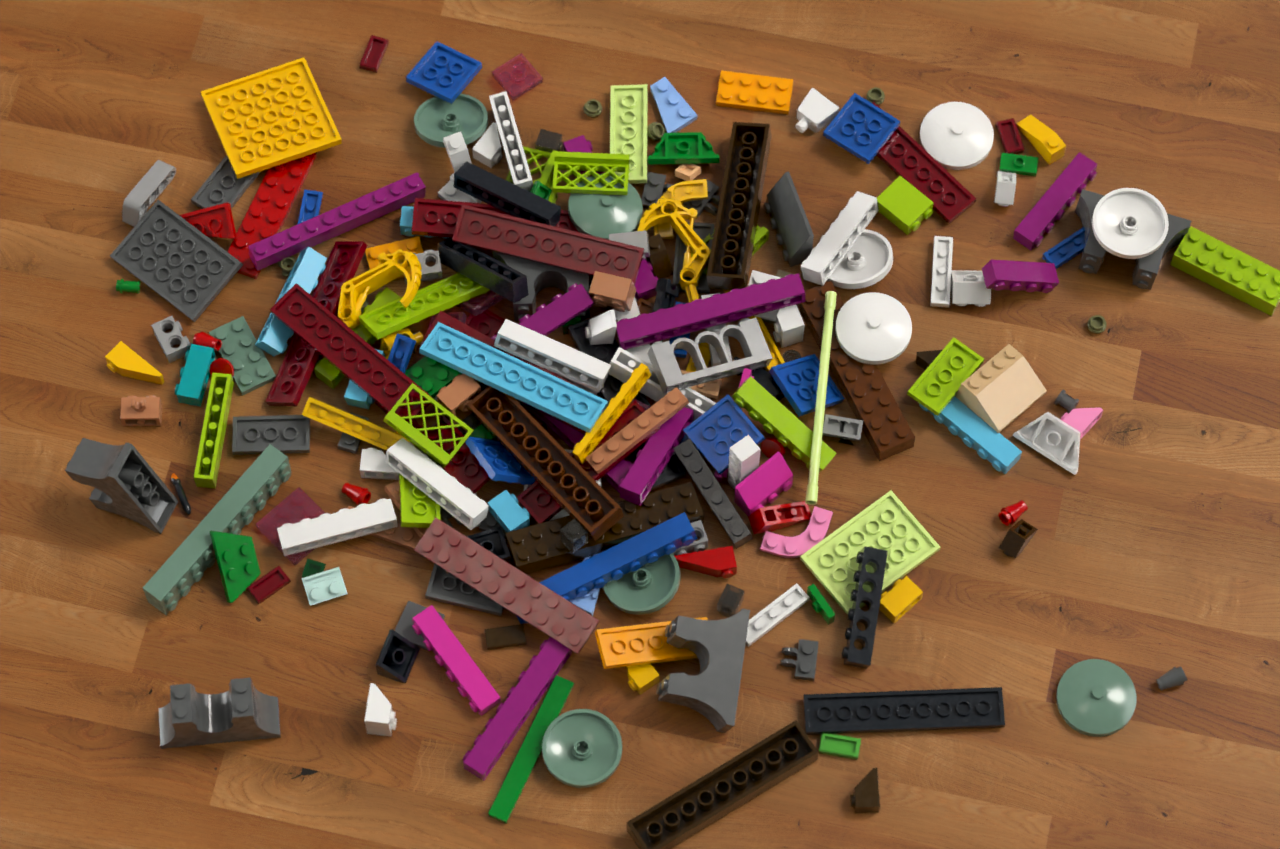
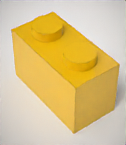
(900, 599)

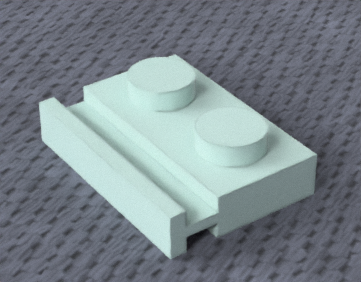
(324, 586)

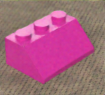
(763, 484)

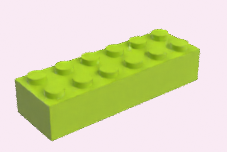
(1228, 270)

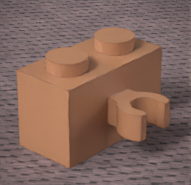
(141, 411)

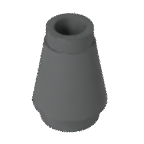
(1172, 678)

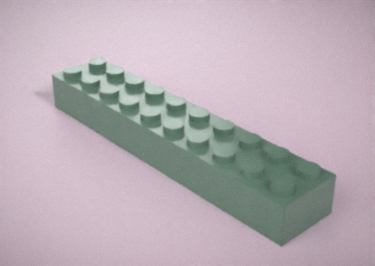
(227, 516)

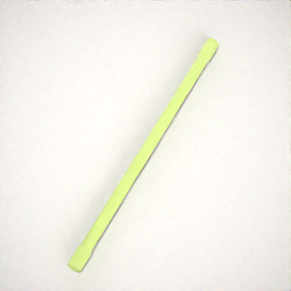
(812, 487)

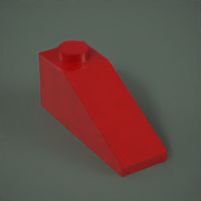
(779, 516)
(712, 562)

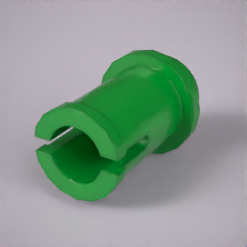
(128, 286)

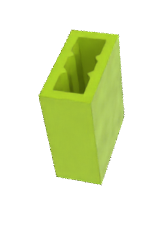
(904, 205)

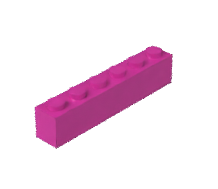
(456, 660)

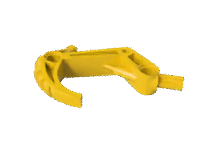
(694, 265)
(389, 268)

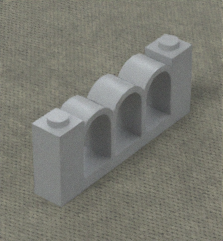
(746, 332)

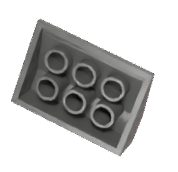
(789, 221)

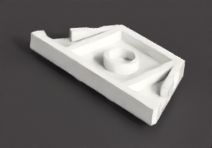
(1053, 440)

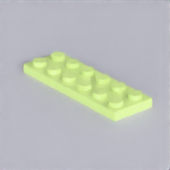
(630, 127)

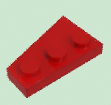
(213, 221)

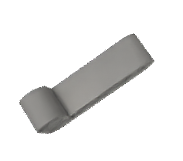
(146, 192)

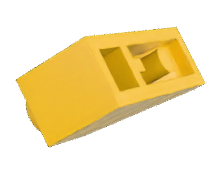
(1042, 138)
(131, 365)
(642, 677)

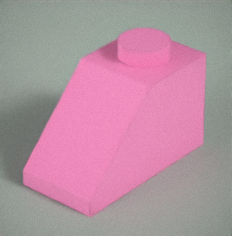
(1082, 419)

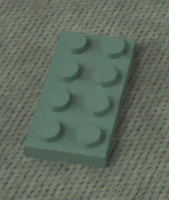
(248, 360)

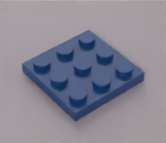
(444, 72)
(861, 128)
(799, 384)
(719, 430)
(498, 461)

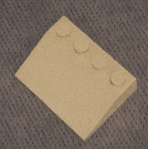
(1001, 389)

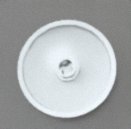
(957, 135)
(1130, 223)
(864, 263)
(873, 328)

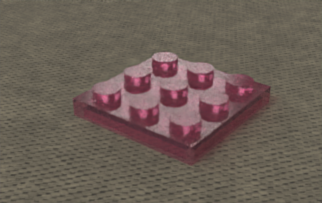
(290, 510)

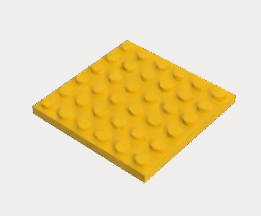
(271, 117)

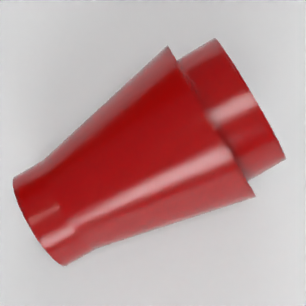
(207, 340)
(356, 493)
(1011, 513)

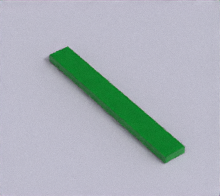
(530, 750)

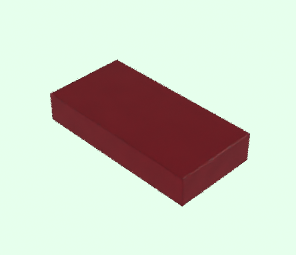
(374, 53)
(1010, 136)
(268, 584)

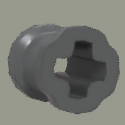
(1066, 401)

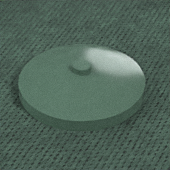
(440, 119)
(605, 214)
(646, 588)
(1096, 697)
(582, 748)

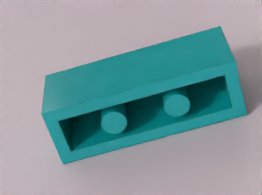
(195, 375)

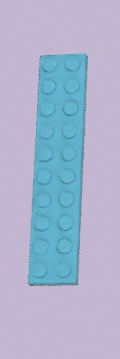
(513, 377)

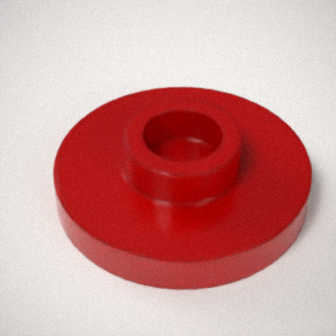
(221, 366)
(771, 446)

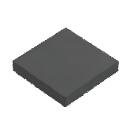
(405, 624)

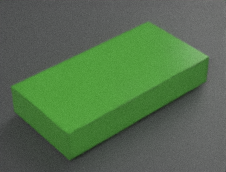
(839, 745)

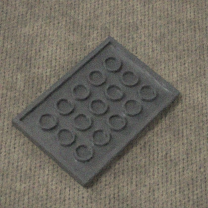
(176, 260)

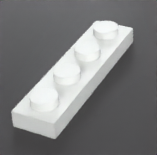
(941, 271)
(775, 613)

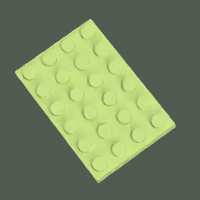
(880, 526)

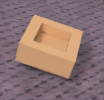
(687, 172)

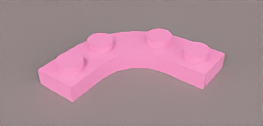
(796, 546)

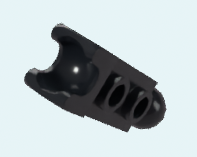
(665, 294)

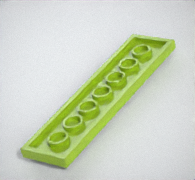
(426, 303)

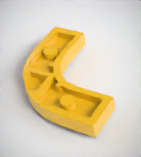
(684, 192)

